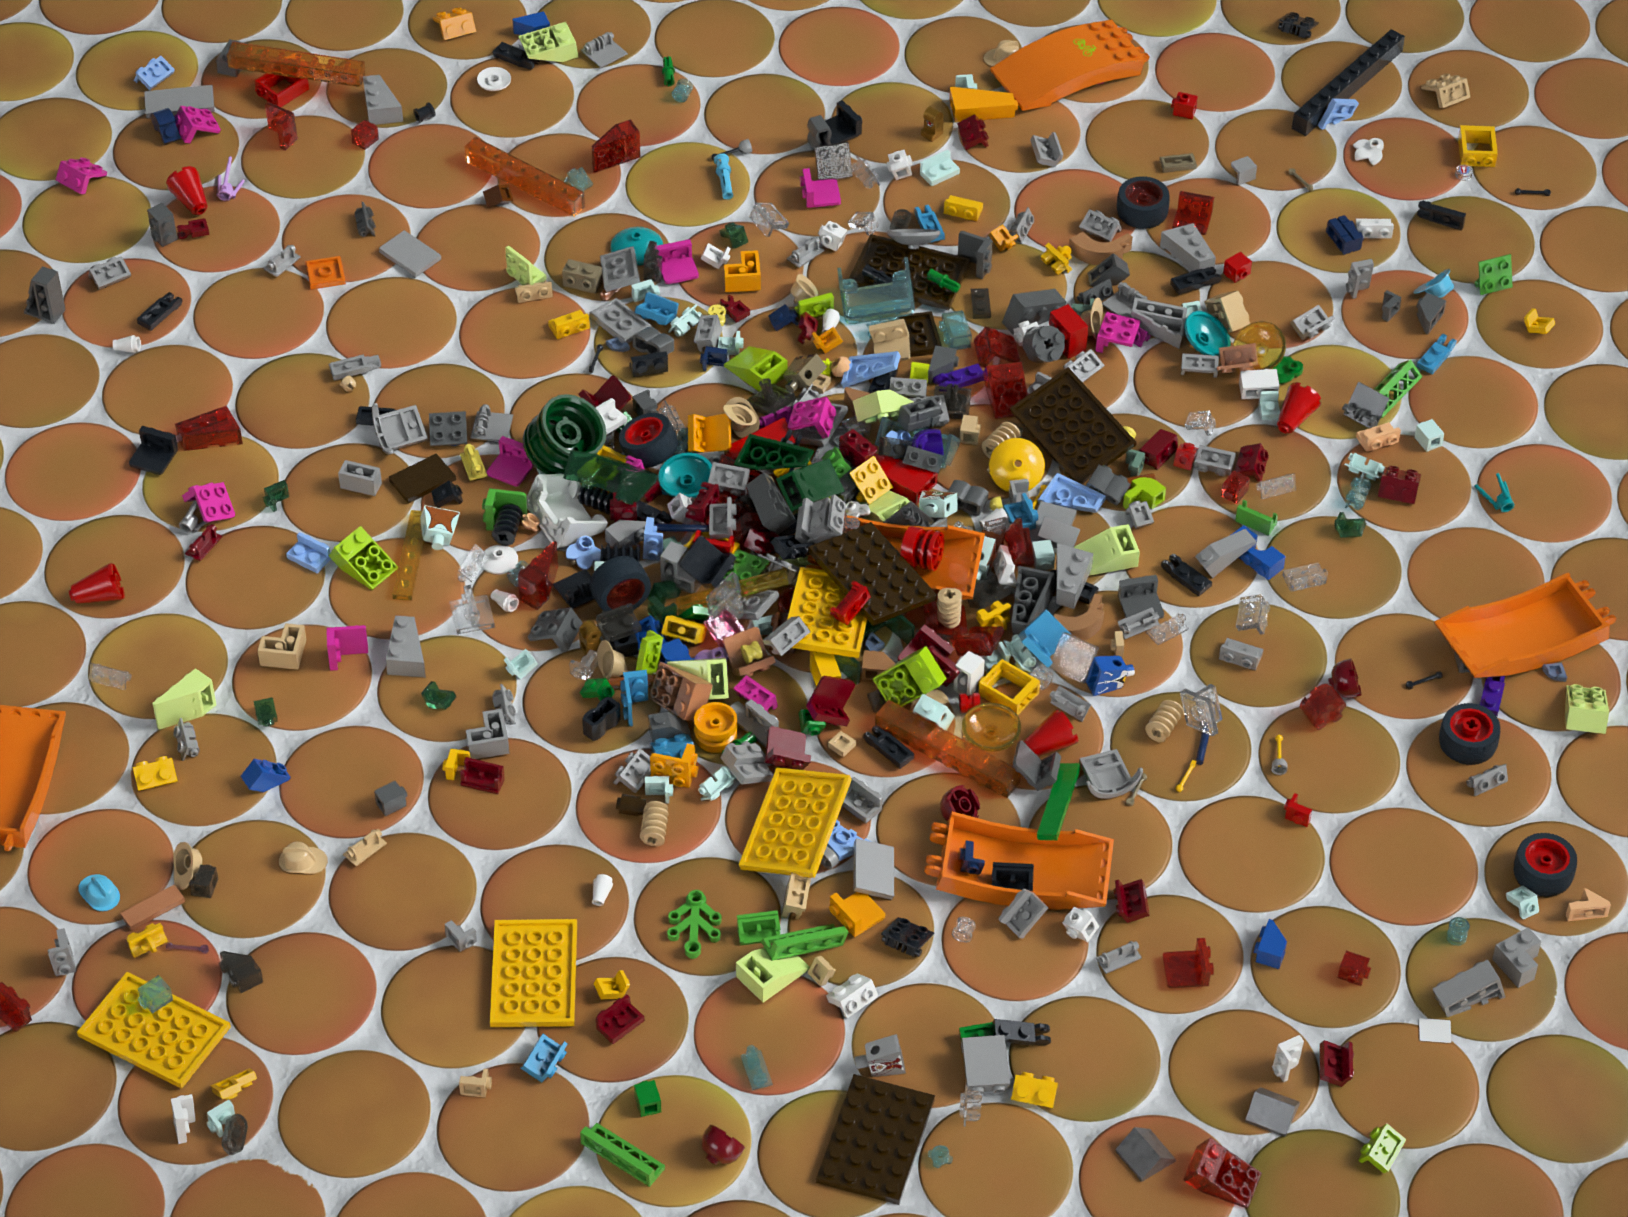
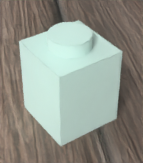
(1429, 435)
(1043, 555)

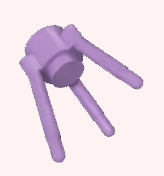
(225, 191)

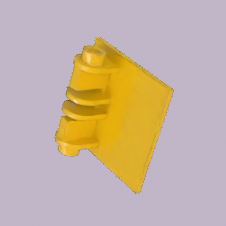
(870, 481)

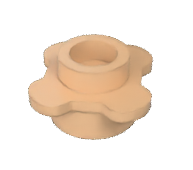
(530, 522)

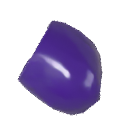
(929, 440)

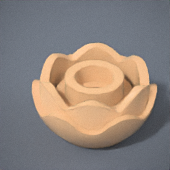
(839, 366)

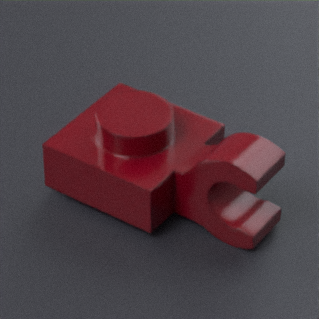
(195, 227)
(808, 325)

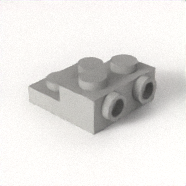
(746, 763)

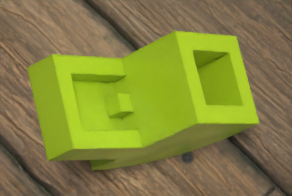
(1144, 490)

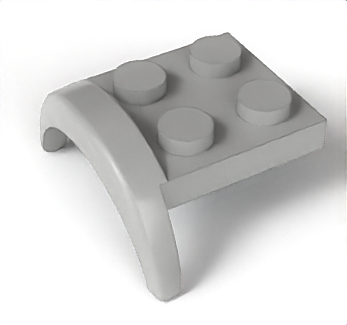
(398, 428)
(1108, 775)

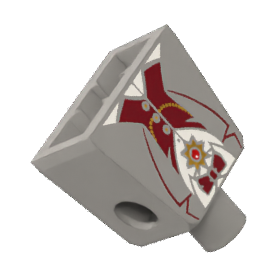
(882, 1057)

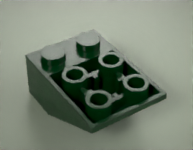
(810, 482)

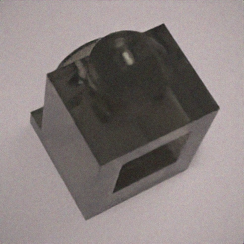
(204, 881)

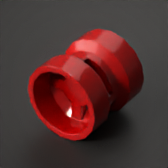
(967, 702)

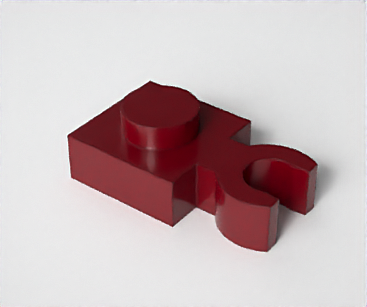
(735, 310)

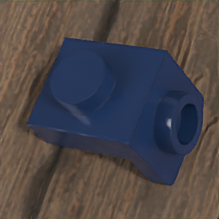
(783, 316)
(713, 356)
(968, 863)

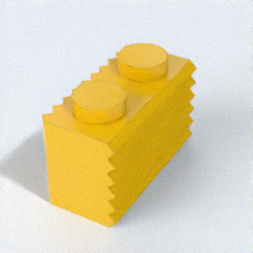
(684, 629)

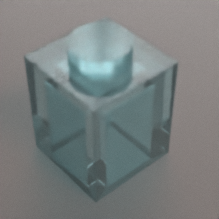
(154, 994)

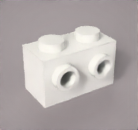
(1255, 381)
(971, 670)

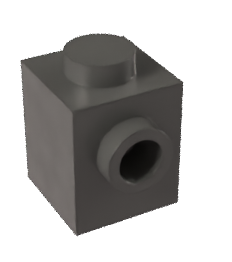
(390, 798)

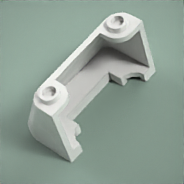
(559, 510)

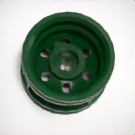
(563, 426)

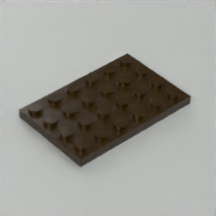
(889, 256)
(1073, 426)
(873, 562)
(876, 1139)

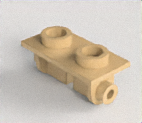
(534, 292)
(365, 847)

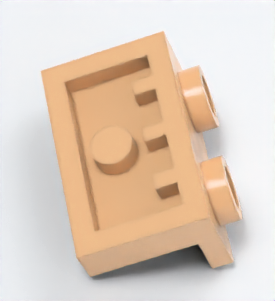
(1378, 436)

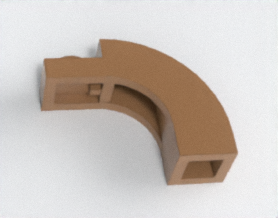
(1095, 252)
(1086, 624)

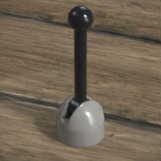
(744, 147)

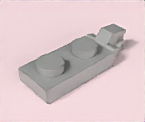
(354, 366)

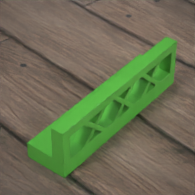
(1399, 373)
(804, 941)
(620, 1157)

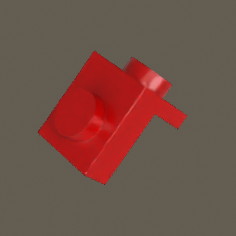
(1185, 456)
(1297, 813)

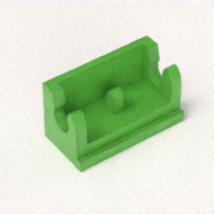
(1255, 519)
(756, 926)

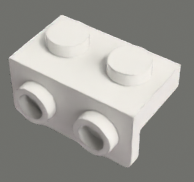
(853, 994)

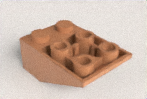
(679, 691)

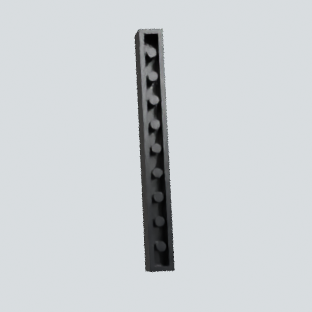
(1349, 80)

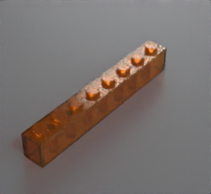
(296, 64)
(524, 176)
(948, 749)

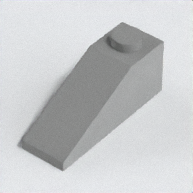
(1225, 551)

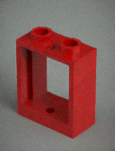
(267, 81)

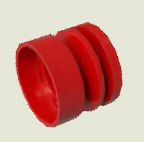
(922, 548)

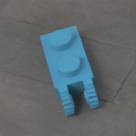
(929, 221)
(1436, 355)

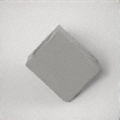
(1246, 170)
(1016, 488)

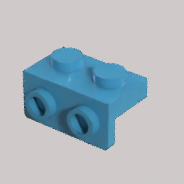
(657, 309)
(1024, 511)
(671, 747)
(543, 1058)

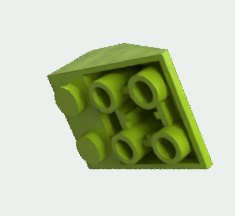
(758, 364)
(363, 559)
(910, 678)

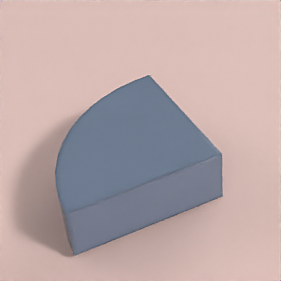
(616, 344)
(873, 643)
(1555, 671)

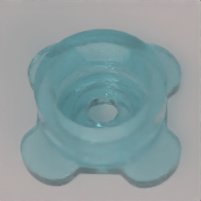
(940, 1151)

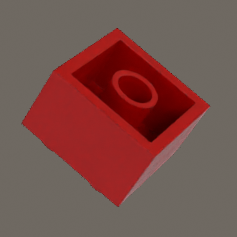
(1072, 327)

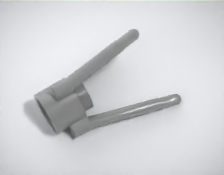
(190, 521)

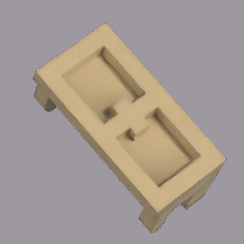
(796, 895)

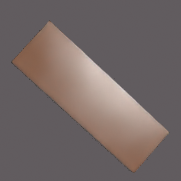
(152, 907)

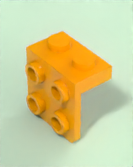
(455, 23)
(709, 433)
(678, 769)
(856, 912)

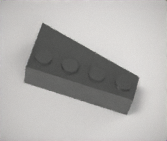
(1031, 596)

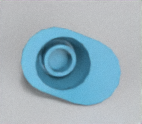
(1439, 286)
(99, 892)

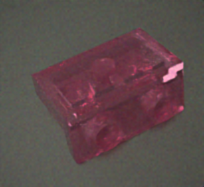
(723, 625)

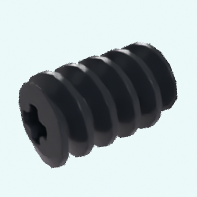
(596, 498)
(507, 524)
(608, 553)

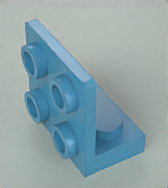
(1043, 636)
(635, 690)

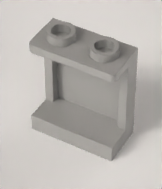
(835, 522)
(986, 1064)

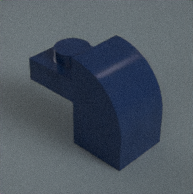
(165, 123)

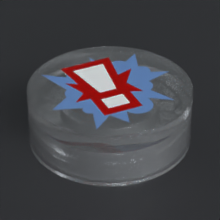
(1463, 172)

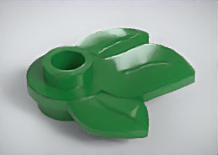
(1288, 369)

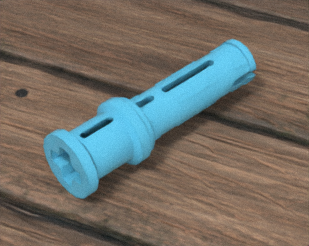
(723, 171)

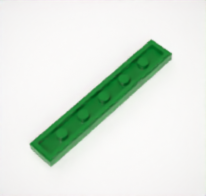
(1058, 802)

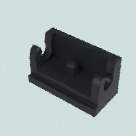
(1013, 875)

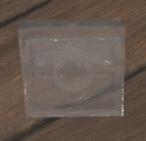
(726, 596)
(471, 612)
(1073, 657)
(1202, 709)

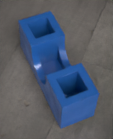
(1264, 562)

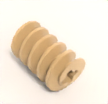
(1003, 432)
(949, 607)
(1164, 720)
(654, 823)

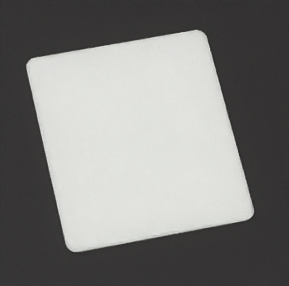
(1435, 1030)

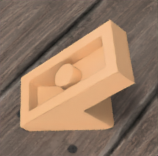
(1589, 907)

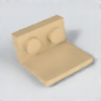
(1448, 89)
(891, 337)

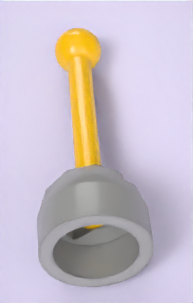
(1279, 761)

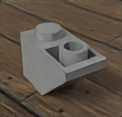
(625, 533)

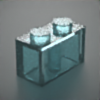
(955, 330)

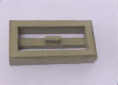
(1178, 162)

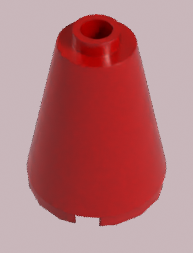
(188, 189)
(1297, 407)
(98, 586)
(1052, 734)

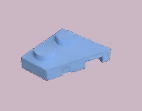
(1337, 111)

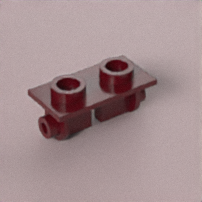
(204, 543)

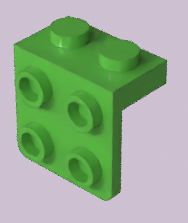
(497, 498)

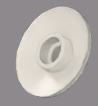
(494, 78)
(500, 559)

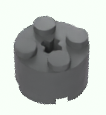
(1044, 344)

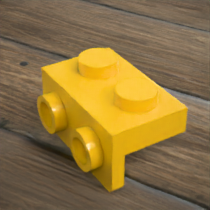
(154, 774)
(1033, 1090)

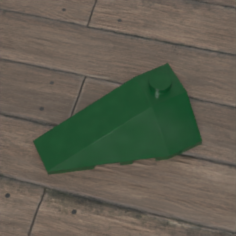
(766, 453)

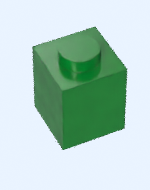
(647, 1098)

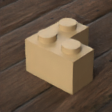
(1229, 309)
(283, 651)

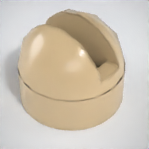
(348, 383)

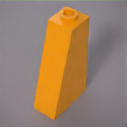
(982, 103)

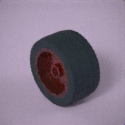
(1143, 202)
(620, 583)

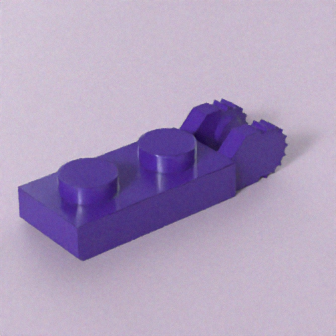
(961, 377)
(1492, 694)

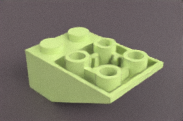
(550, 44)
(879, 404)
(885, 506)
(1112, 550)
(711, 670)
(186, 700)
(1586, 709)
(766, 976)

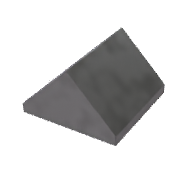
(1271, 1111)
(1144, 1153)

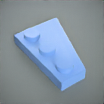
(869, 366)
(1071, 494)
(842, 841)

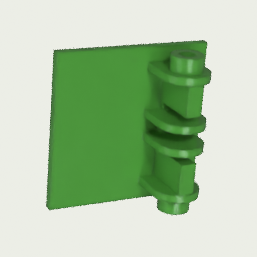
(1495, 274)
(747, 565)

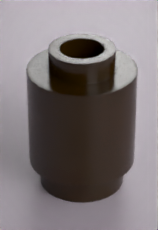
(630, 805)

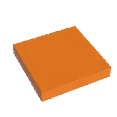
(325, 272)

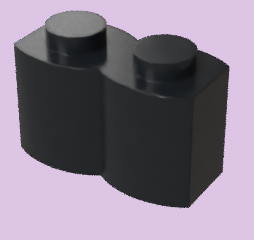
(601, 718)

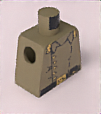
(803, 371)

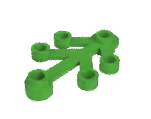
(694, 921)

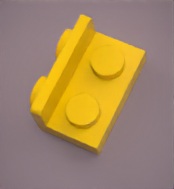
(963, 208)
(569, 324)

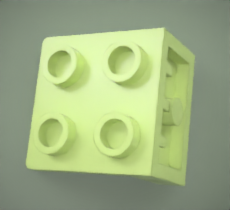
(522, 269)

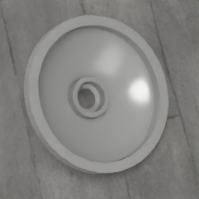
(913, 237)

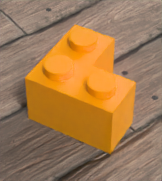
(744, 275)

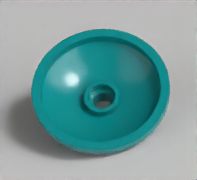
(637, 237)
(1206, 333)
(684, 469)

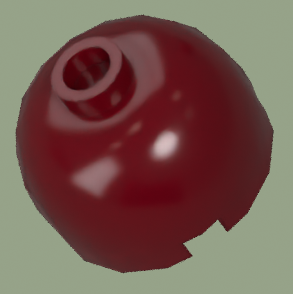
(1345, 679)
(960, 801)
(720, 1146)

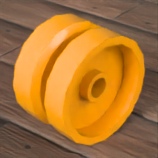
(715, 726)

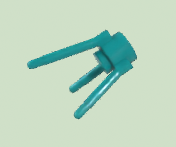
(1504, 500)

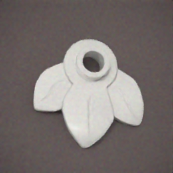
(1366, 149)
(855, 509)

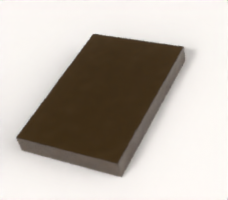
(922, 333)
(421, 478)

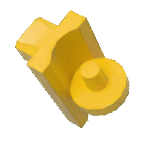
(1060, 256)
(997, 617)
(146, 940)

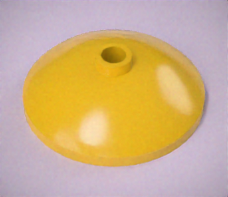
(1004, 456)

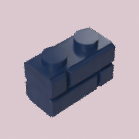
(1344, 234)

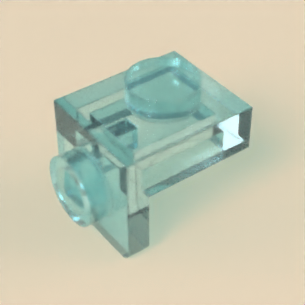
(578, 179)

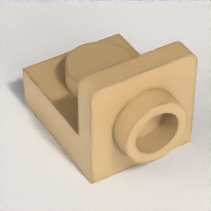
(475, 1086)

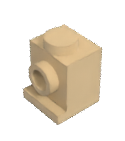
(970, 430)

